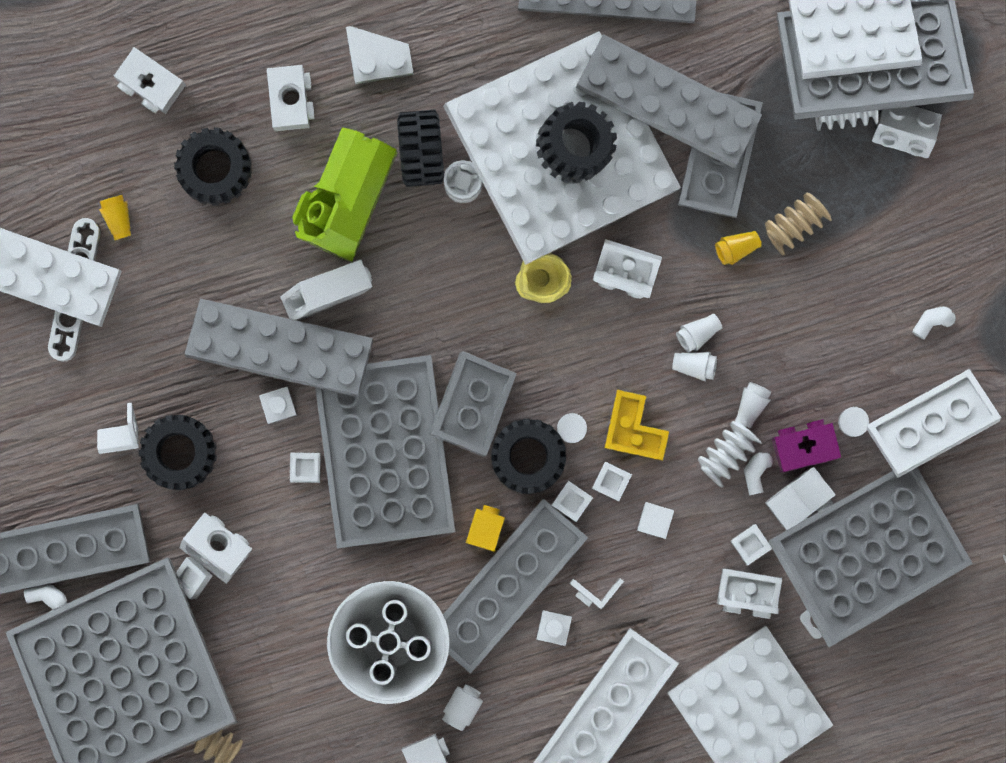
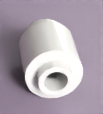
(462, 707)

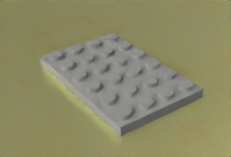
(939, 79)
(379, 456)
(869, 554)

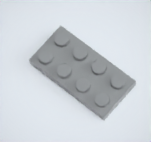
(713, 184)

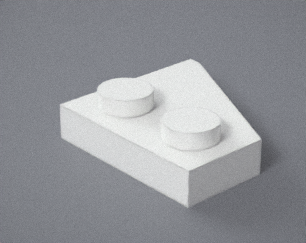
(377, 56)

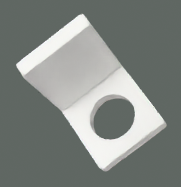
(119, 437)
(588, 598)

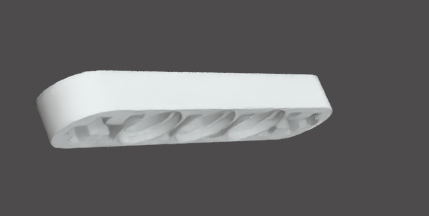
(76, 328)

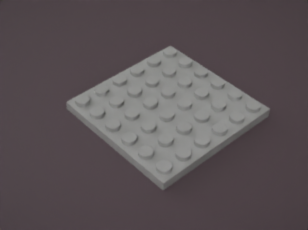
(122, 672)

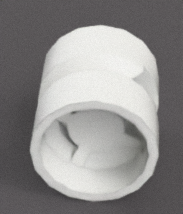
(462, 182)

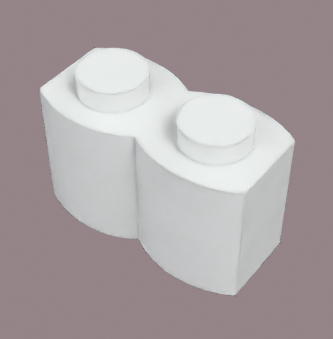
(801, 498)

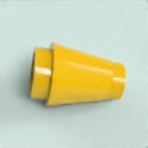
(116, 216)
(735, 247)

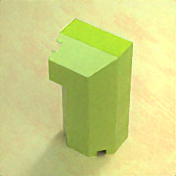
(346, 195)

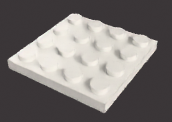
(854, 36)
(750, 704)

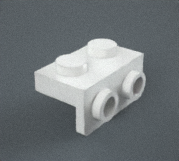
(908, 130)
(627, 269)
(749, 592)

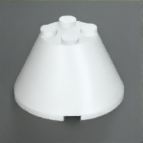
(388, 642)

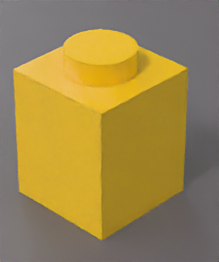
(485, 528)

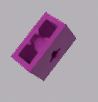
(824, 446)

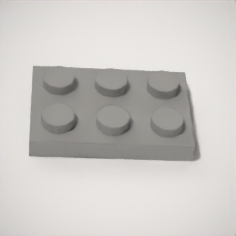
(473, 404)

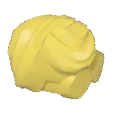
(544, 279)

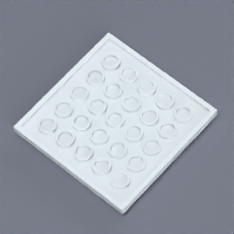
(500, 136)

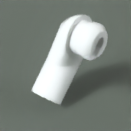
(931, 318)
(755, 469)
(47, 593)

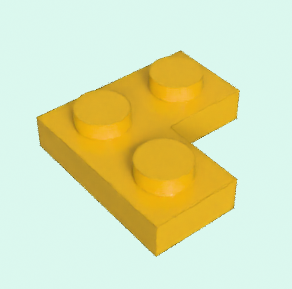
(628, 435)

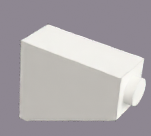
(326, 290)

